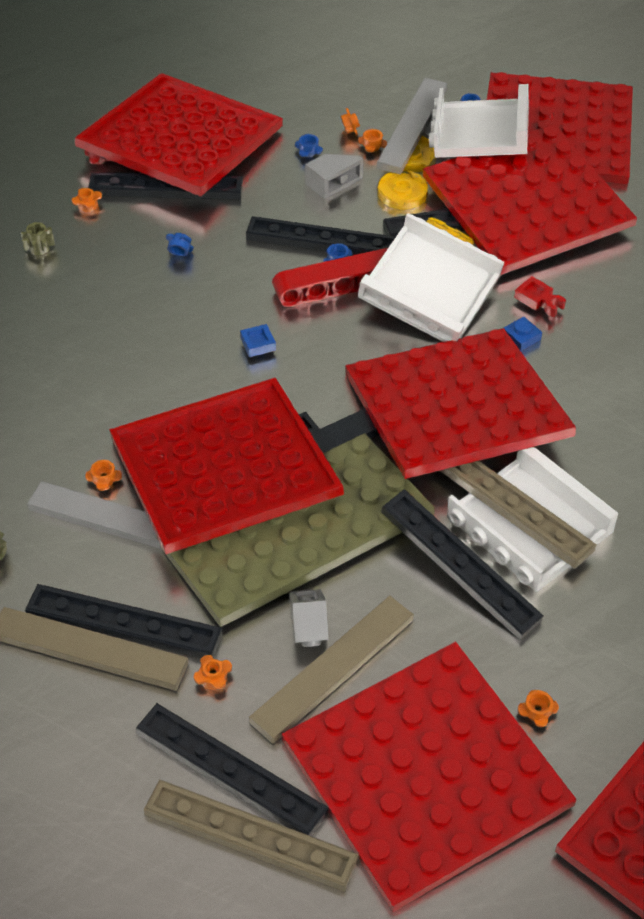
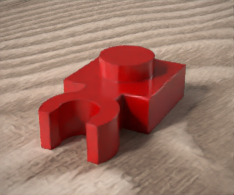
(538, 294)

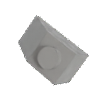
(333, 173)
(309, 617)

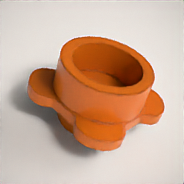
(350, 122)
(372, 140)
(87, 199)
(103, 474)
(212, 680)
(540, 699)

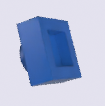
(523, 333)
(257, 340)

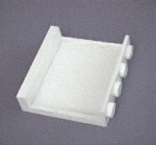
(480, 126)
(431, 280)
(552, 489)

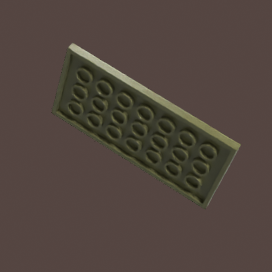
(280, 554)

